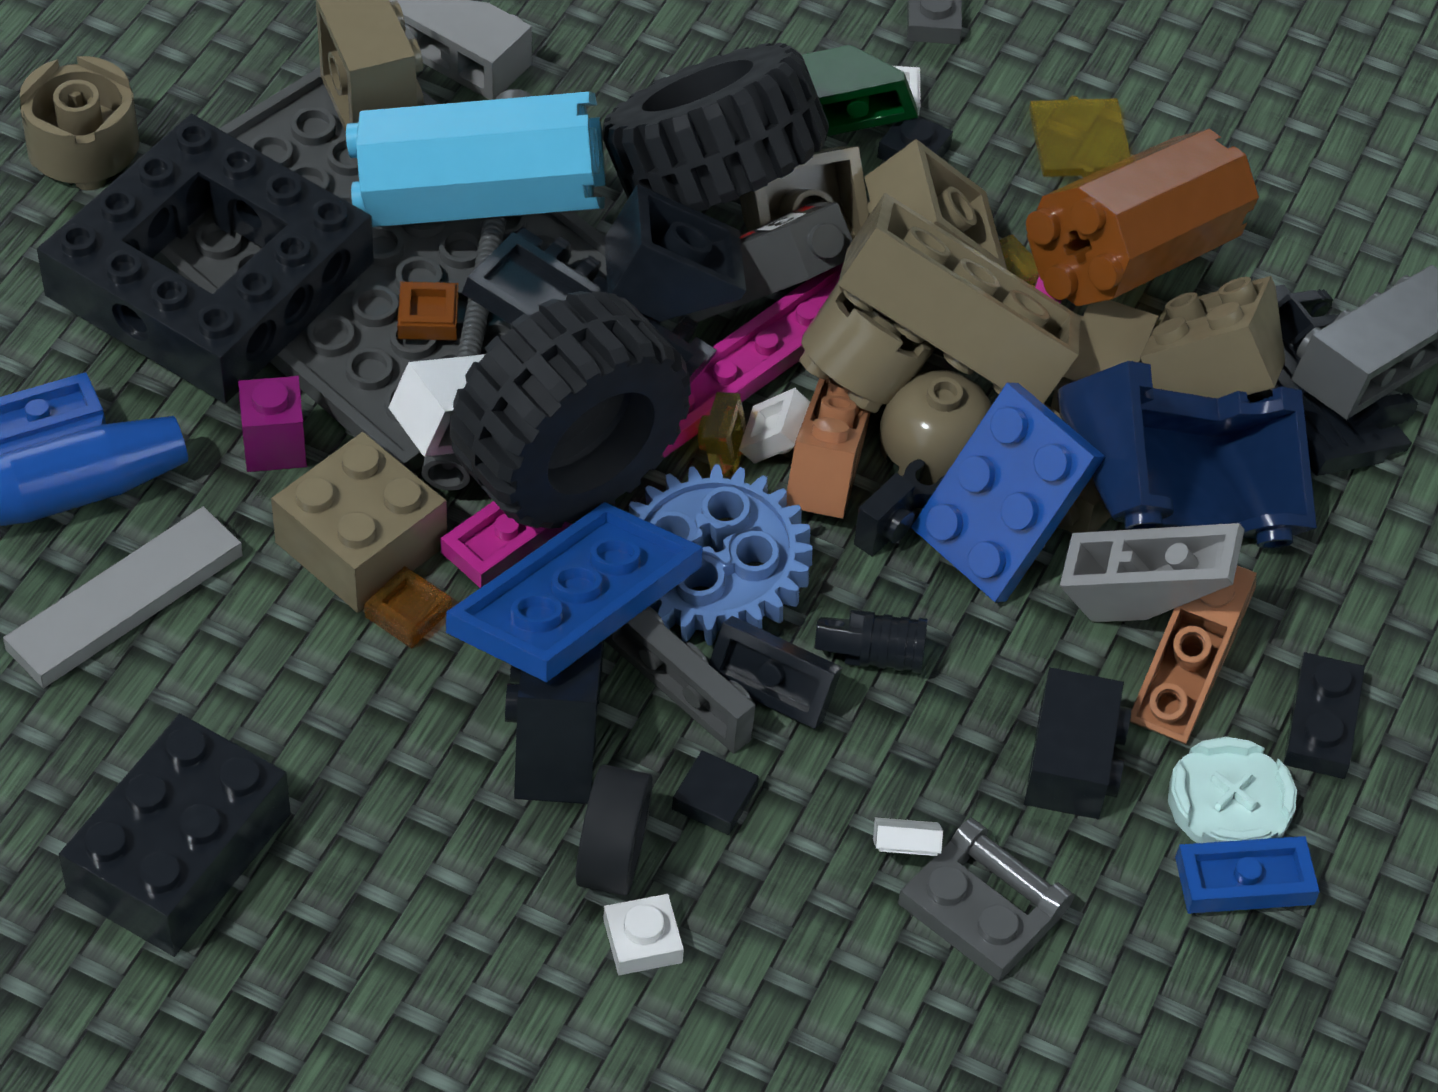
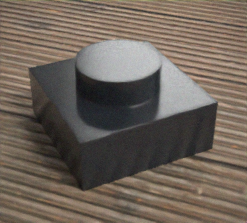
(904, 132)

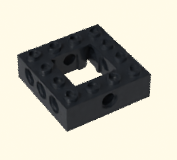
(107, 272)

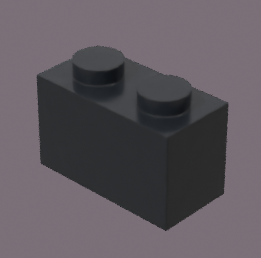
(1076, 743)

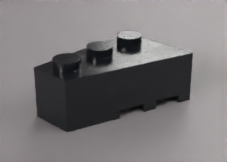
(556, 730)

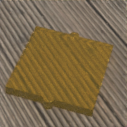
(1078, 135)

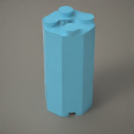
(477, 159)

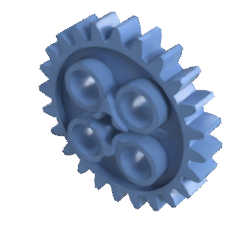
(760, 532)

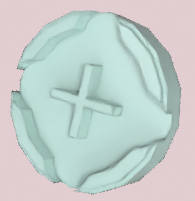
(1231, 792)

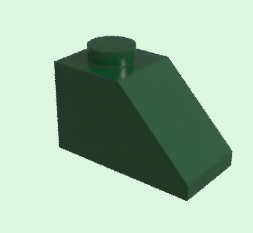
(859, 89)

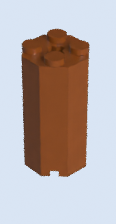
(1140, 217)

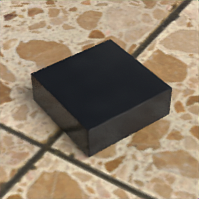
(715, 792)

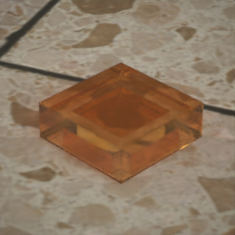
(407, 607)

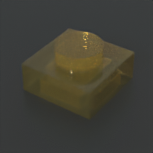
(723, 432)

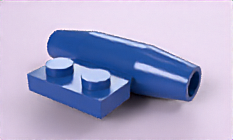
(66, 456)

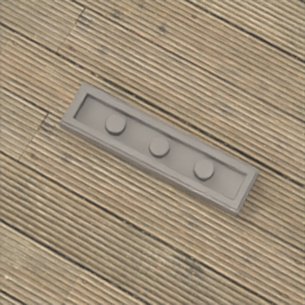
(122, 597)

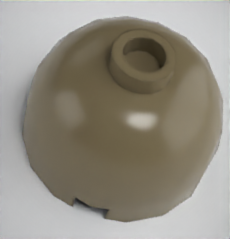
(931, 421)

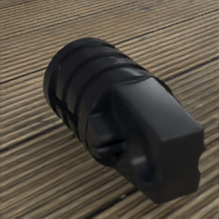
(874, 640)

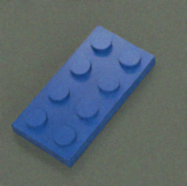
(574, 591)

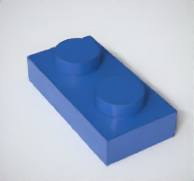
(1246, 874)

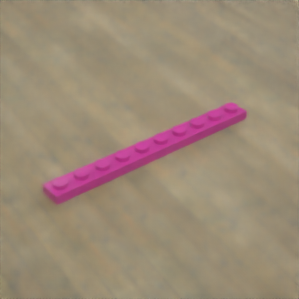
(742, 364)

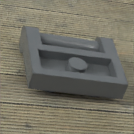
(974, 914)

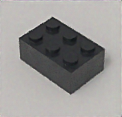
(175, 834)

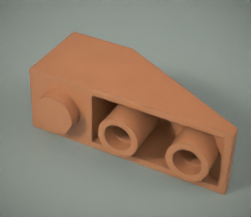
(827, 451)
(1191, 659)

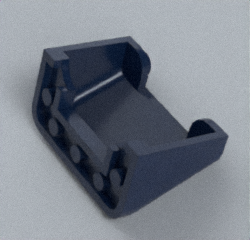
(1195, 456)

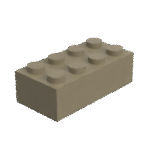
(958, 301)

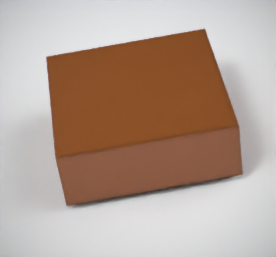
(428, 310)

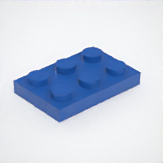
(1007, 492)

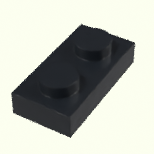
(775, 671)
(1324, 715)

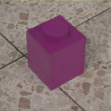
(272, 423)

